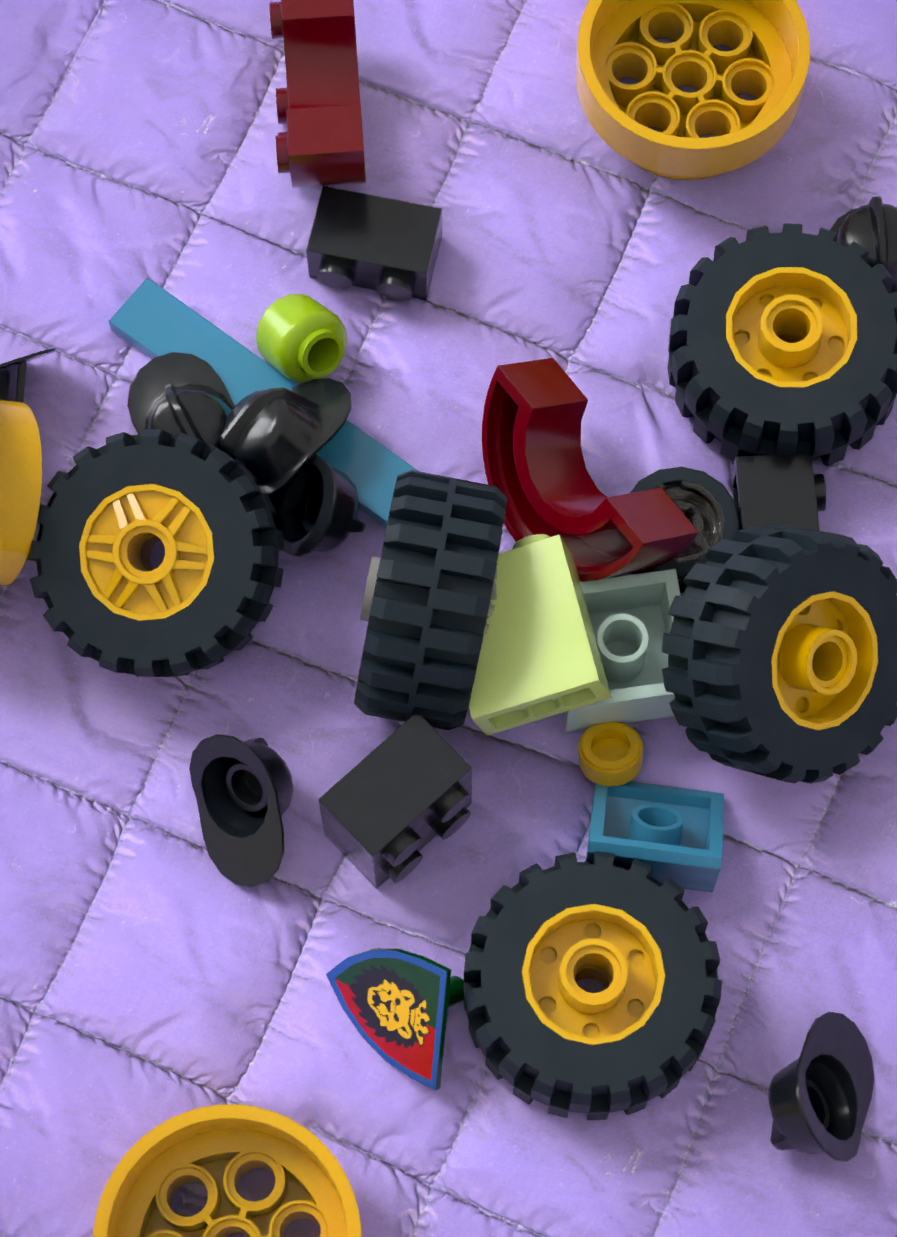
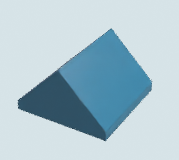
(661, 826)

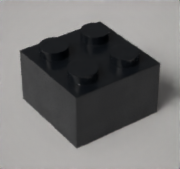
(398, 802)

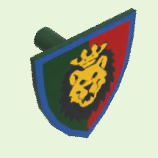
(399, 1007)

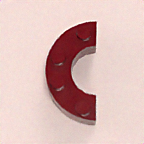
(321, 93)
(539, 464)

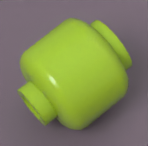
(301, 338)

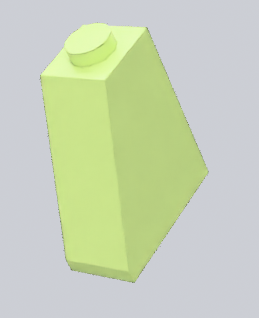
(538, 641)

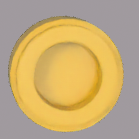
(610, 753)

